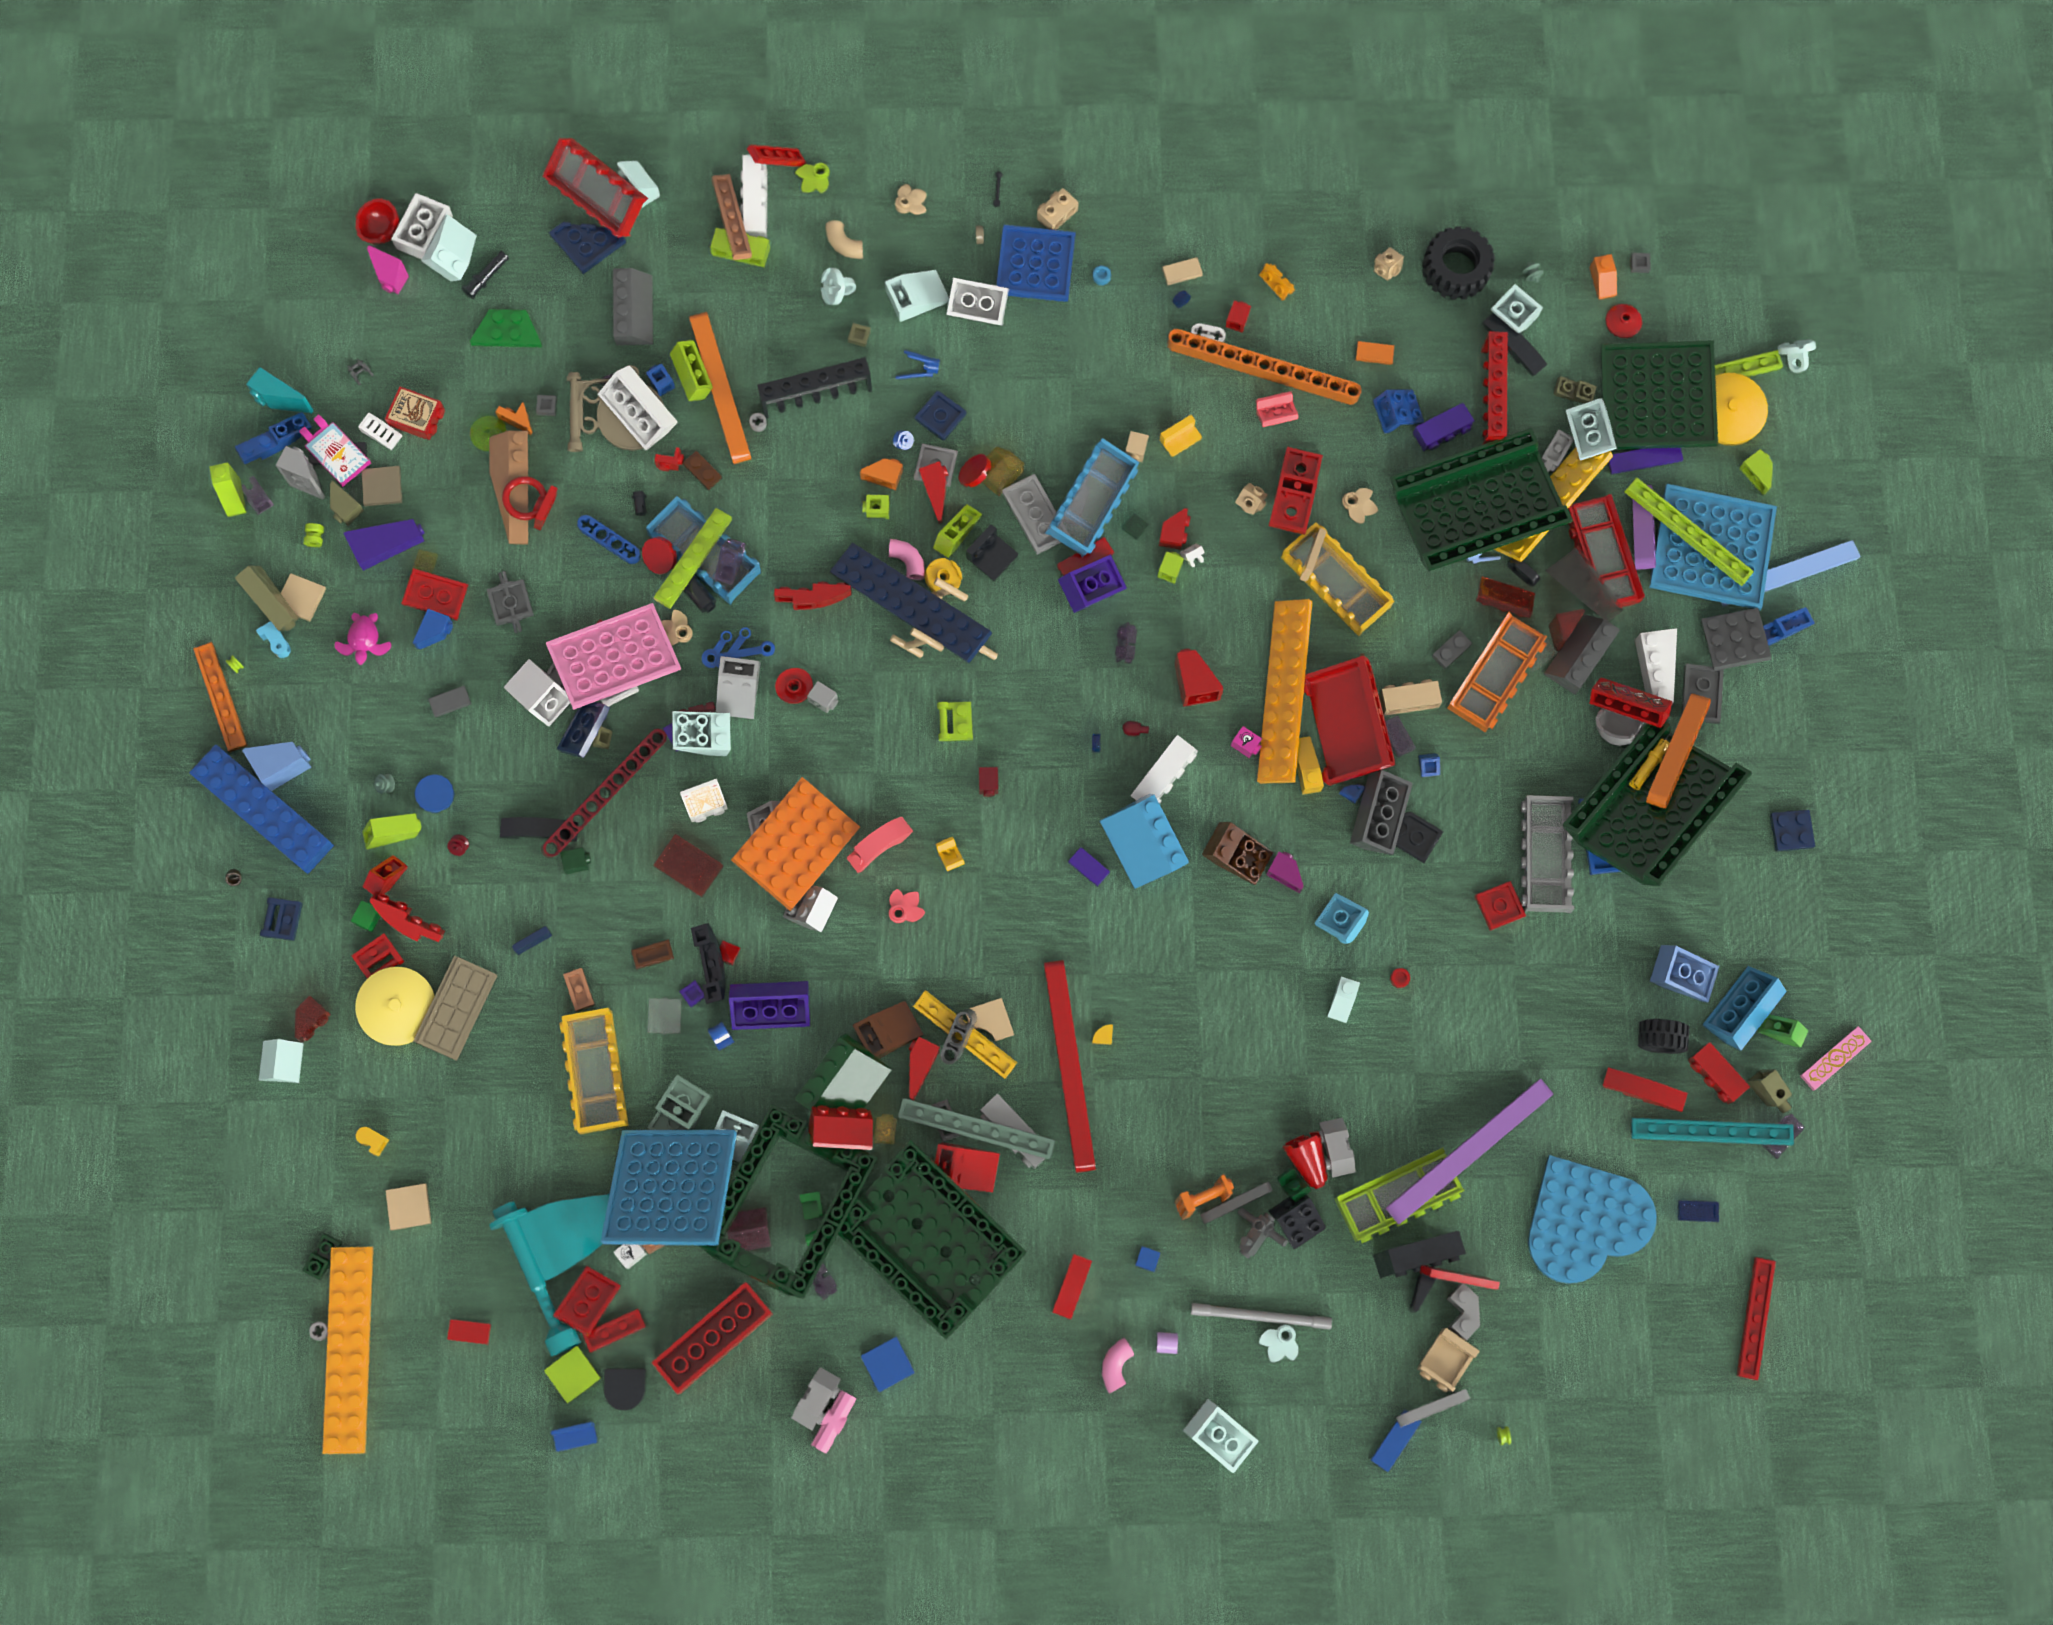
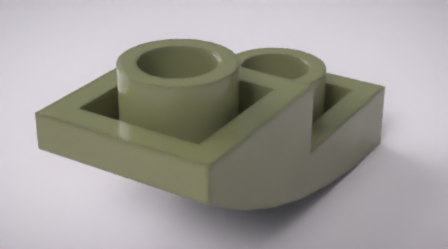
(1574, 391)

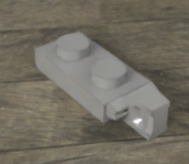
(1557, 450)

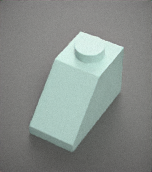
(1343, 999)

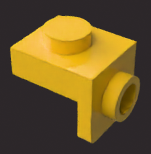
(949, 853)

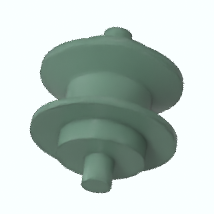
(1532, 271)
(384, 783)

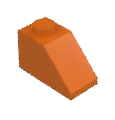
(1604, 276)
(883, 473)

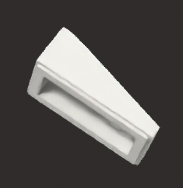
(369, 425)

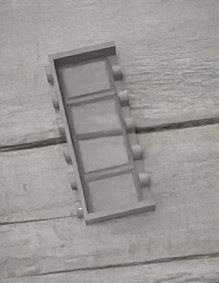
(1546, 854)

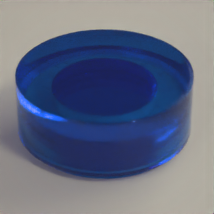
(1181, 299)
(1096, 743)

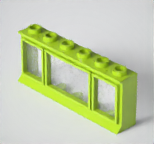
(1365, 1205)

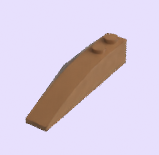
(509, 461)

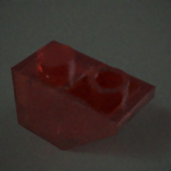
(308, 1018)

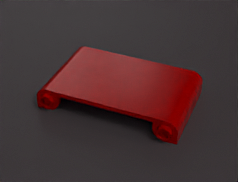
(1349, 720)

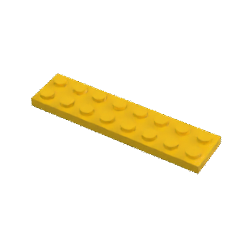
(1569, 482)

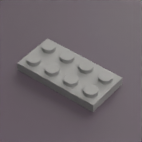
(1032, 511)

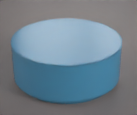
(1101, 275)

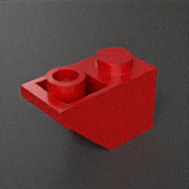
(1173, 530)

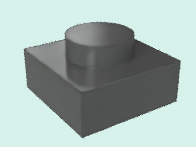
(1640, 262)
(546, 405)

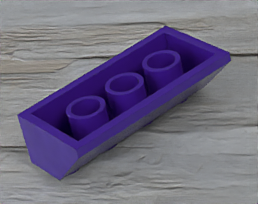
(769, 1005)

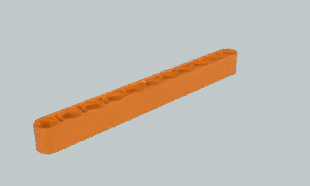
(1273, 364)

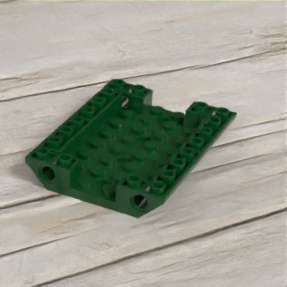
(913, 1257)

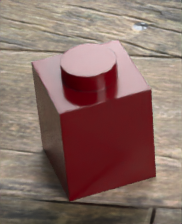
(988, 781)

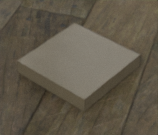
(382, 486)

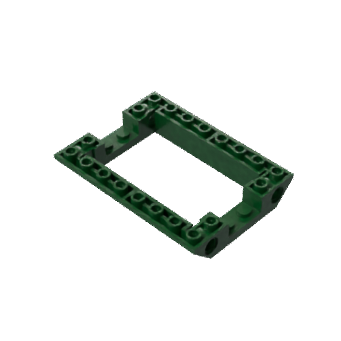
(793, 1129)

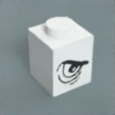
(630, 1254)

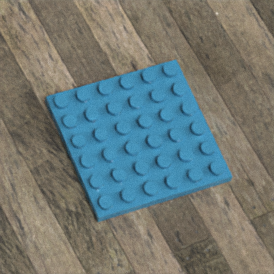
(1737, 525)
(669, 1187)

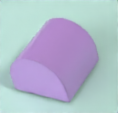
(1167, 1343)

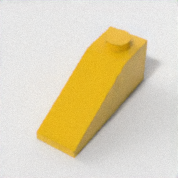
(1308, 767)

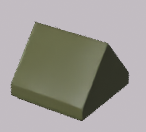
(603, 738)

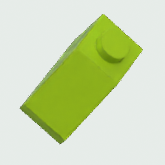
(1759, 471)

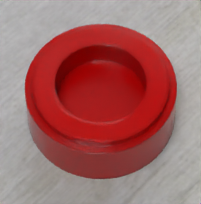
(1400, 978)

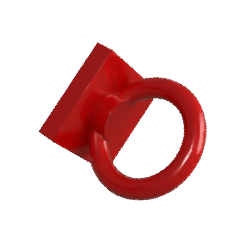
(542, 506)

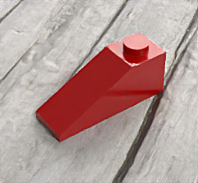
(935, 483)
(921, 1060)

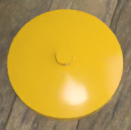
(1740, 408)

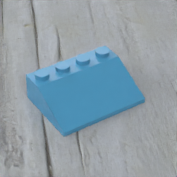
(1144, 841)

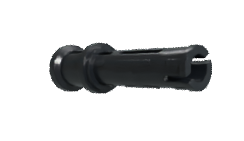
(480, 282)

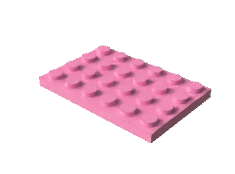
(613, 656)

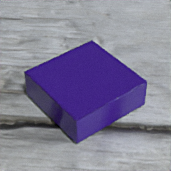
(692, 993)

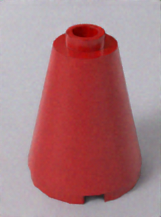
(1308, 1158)

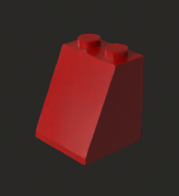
(1196, 679)

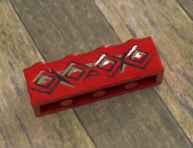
(1630, 702)

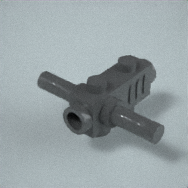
(1261, 1228)

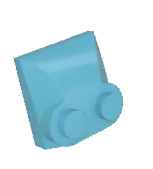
(1342, 918)

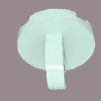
(835, 286)
(1797, 351)

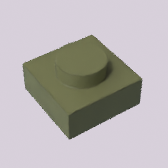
(859, 335)

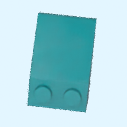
(276, 394)

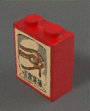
(415, 413)

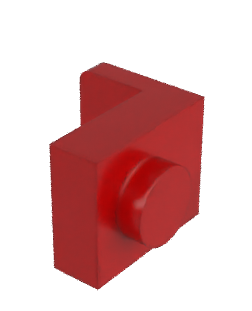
(668, 463)

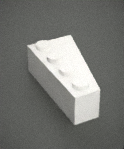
(754, 197)
(1657, 661)
(1166, 770)

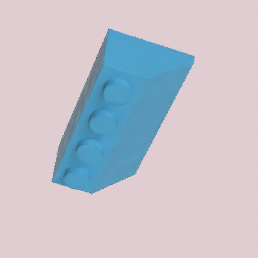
(1745, 1007)

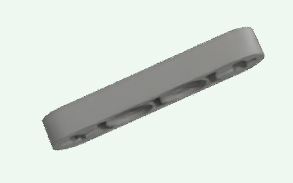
(1433, 1408)

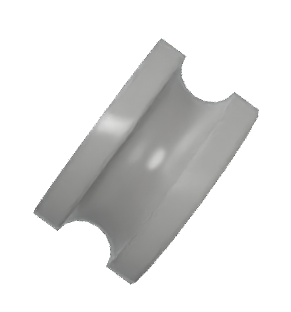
(762, 426)
(313, 1329)

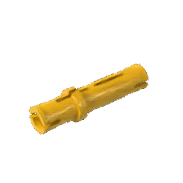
(1651, 762)

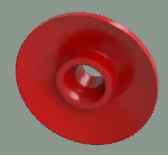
(1620, 327)
(791, 678)

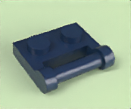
(286, 922)

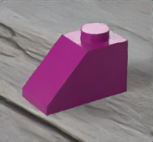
(1285, 870)

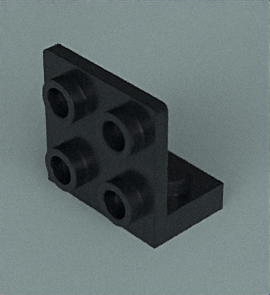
(991, 553)
(1298, 1220)

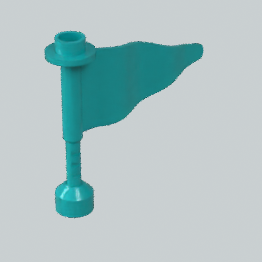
(550, 1243)

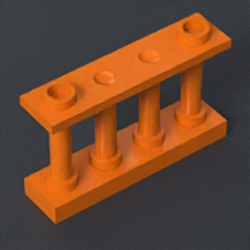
(1186, 1203)

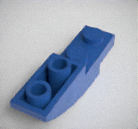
(274, 440)

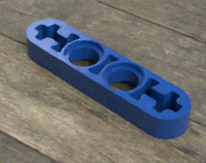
(609, 539)

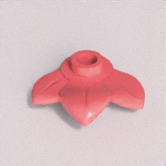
(907, 905)

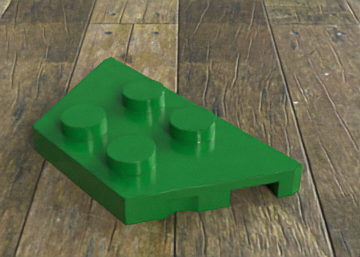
(506, 329)

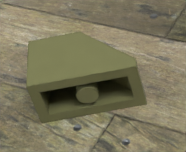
(343, 505)

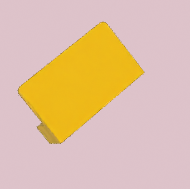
(1180, 436)

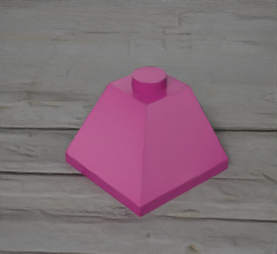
(389, 270)

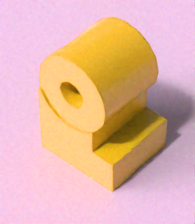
(371, 1138)

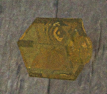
(885, 1129)

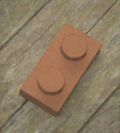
(578, 989)

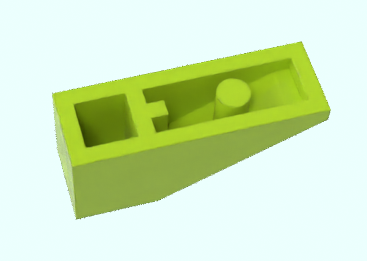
(956, 531)

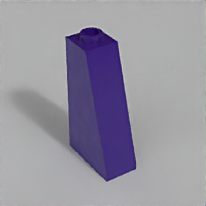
(383, 541)

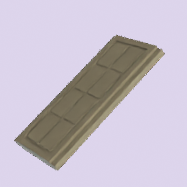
(455, 1008)

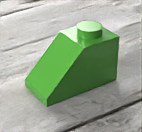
(1784, 1030)

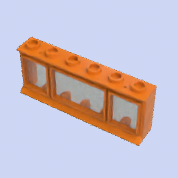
(1497, 673)

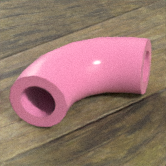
(910, 556)
(1113, 1365)

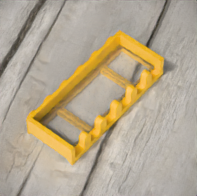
(1339, 581)
(594, 1071)

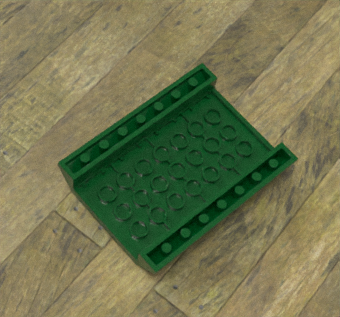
(1478, 500)
(1642, 837)

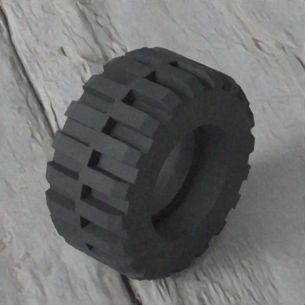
(1463, 242)

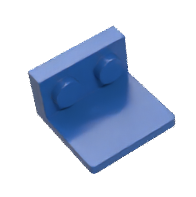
(1397, 409)

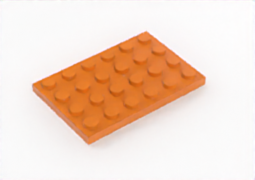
(795, 843)

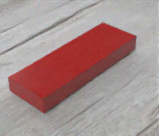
(1075, 561)
(614, 1330)

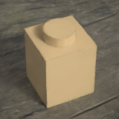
(1137, 445)

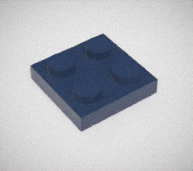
(940, 415)
(1792, 830)

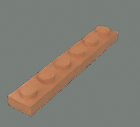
(731, 217)

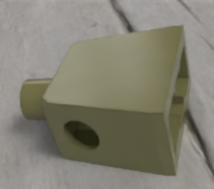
(1771, 1089)

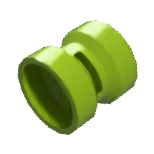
(313, 535)

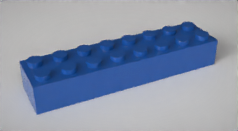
(261, 809)

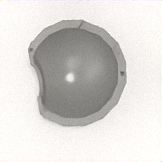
(1617, 728)

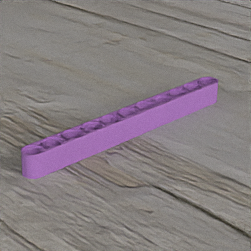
(1469, 1151)

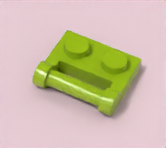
(961, 721)

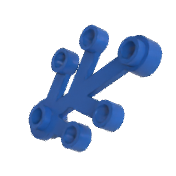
(734, 651)

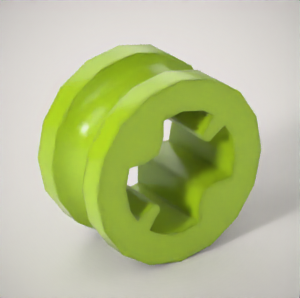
(234, 664)
(1504, 1435)

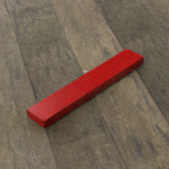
(1756, 1318)

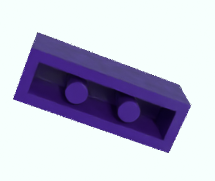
(1443, 427)

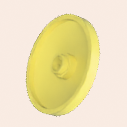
(393, 1005)

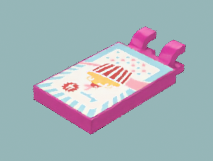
(335, 451)

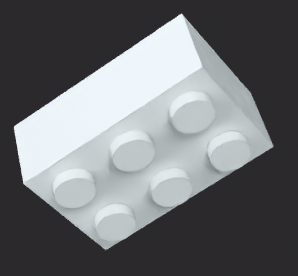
(419, 225)
(977, 301)

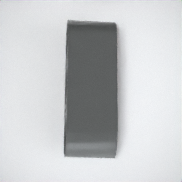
(965, 1030)

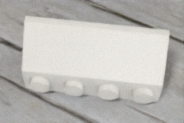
(637, 407)

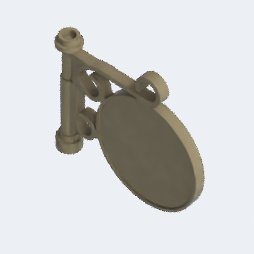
(608, 422)

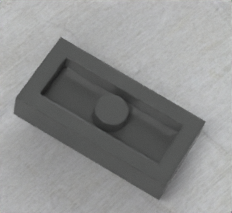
(1452, 649)

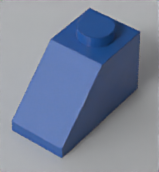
(432, 629)

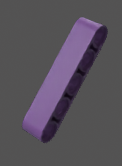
(1644, 537)

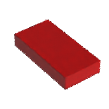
(469, 1332)

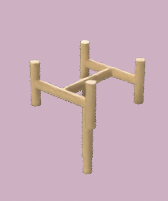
(922, 639)

